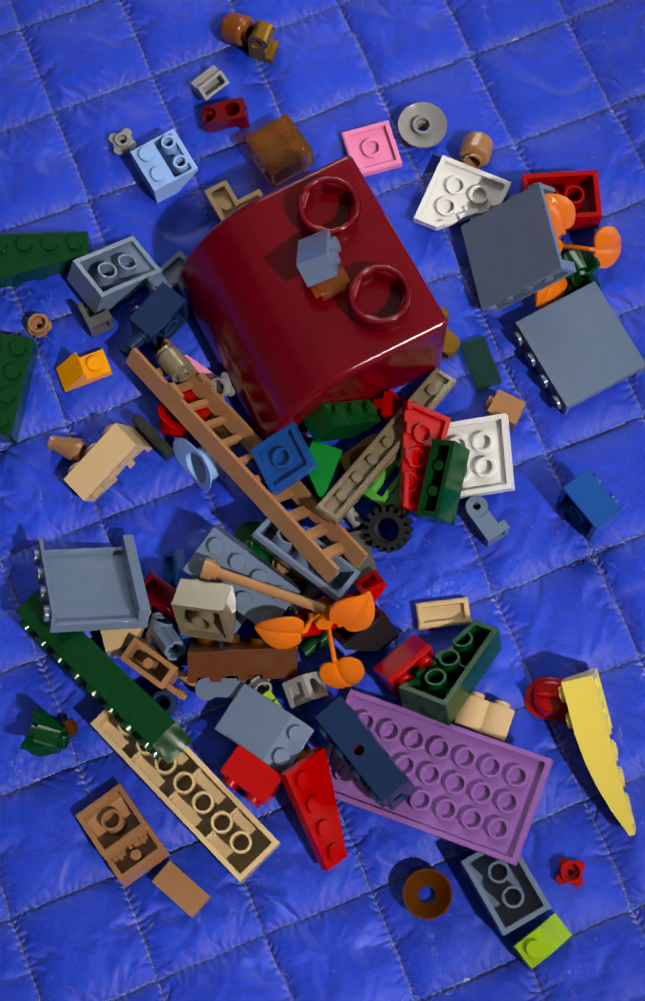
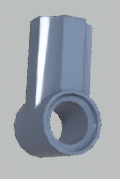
(161, 634)

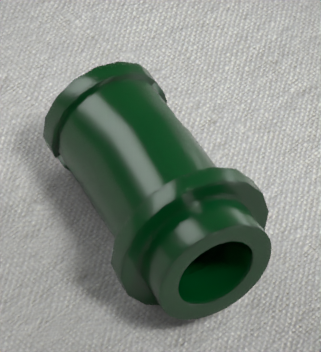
(314, 644)

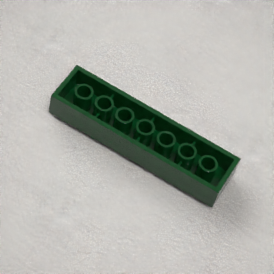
(107, 684)

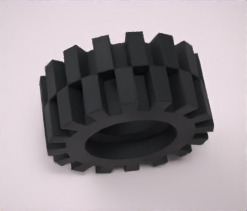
(372, 528)

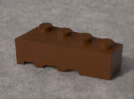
(239, 659)

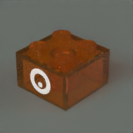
(279, 150)

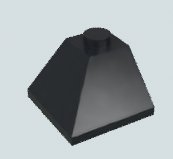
(373, 638)

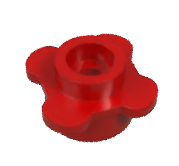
(563, 876)

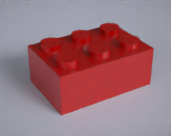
(577, 186)

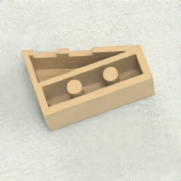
(106, 460)

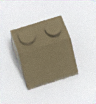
(205, 609)

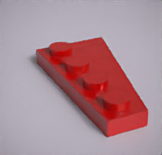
(417, 432)
(315, 804)

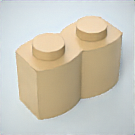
(485, 717)

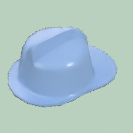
(197, 463)

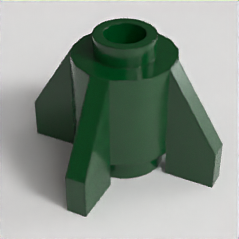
(585, 266)
(45, 735)

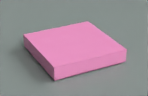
(372, 148)

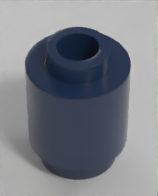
(164, 694)

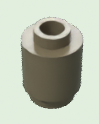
(174, 363)

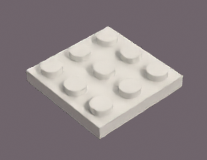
(490, 454)

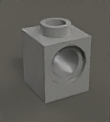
(305, 689)

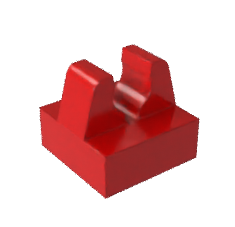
(388, 405)

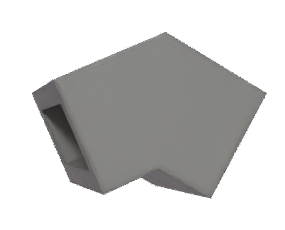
(209, 83)

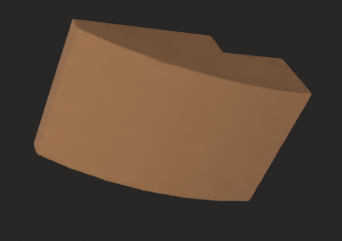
(122, 835)

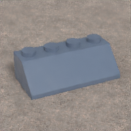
(278, 546)

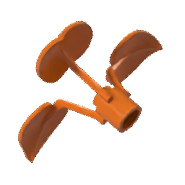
(606, 245)
(352, 613)

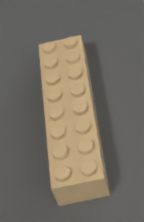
(197, 800)

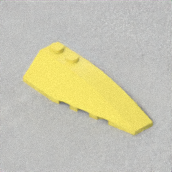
(592, 727)

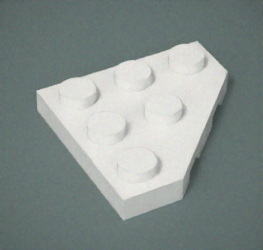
(458, 194)

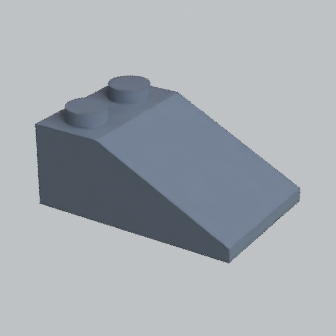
(112, 274)
(264, 728)

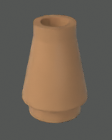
(68, 447)

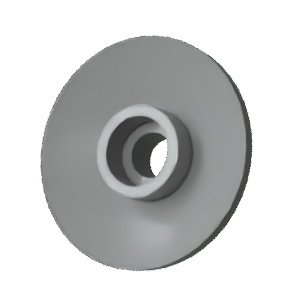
(422, 115)

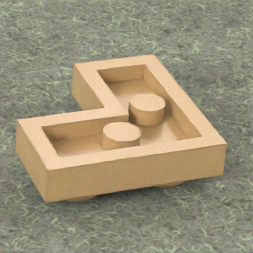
(224, 200)

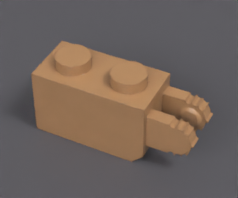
(154, 666)

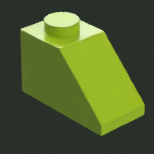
(541, 941)

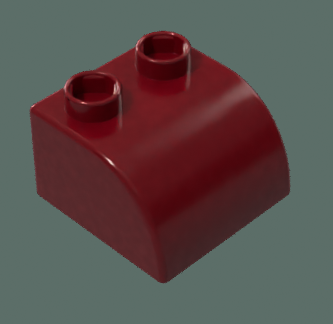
(272, 332)

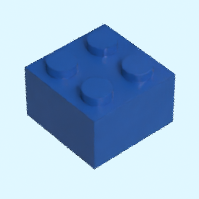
(589, 504)

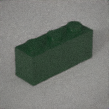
(342, 420)
(443, 482)

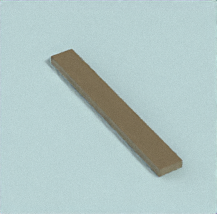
(380, 451)

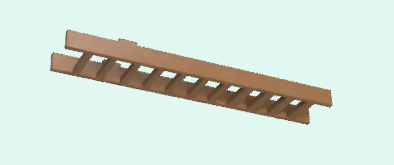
(268, 503)

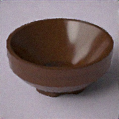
(441, 887)

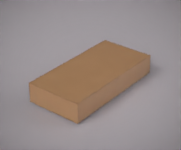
(181, 889)

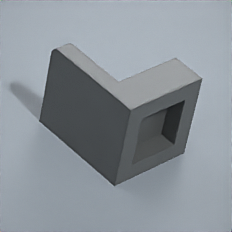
(97, 323)

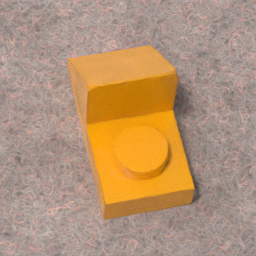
(81, 371)

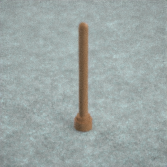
(212, 571)

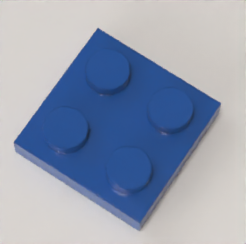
(284, 458)

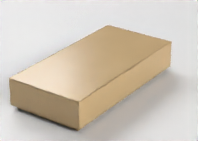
(443, 613)

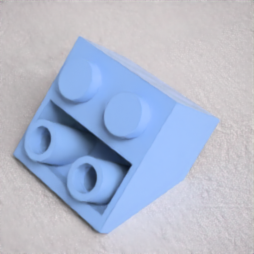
(164, 165)

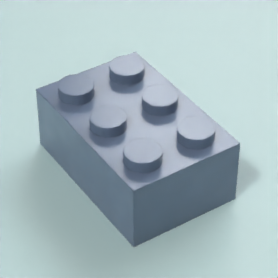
(505, 891)

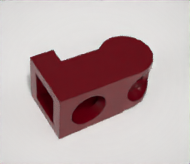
(225, 115)

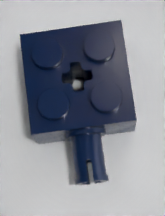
(156, 319)

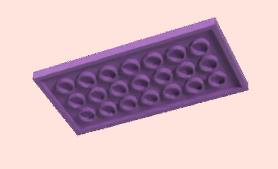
(465, 782)

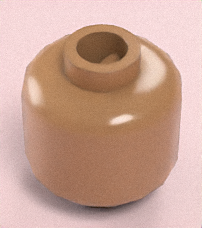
(476, 149)

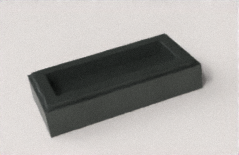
(153, 437)

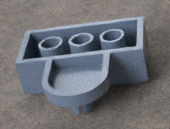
(242, 560)

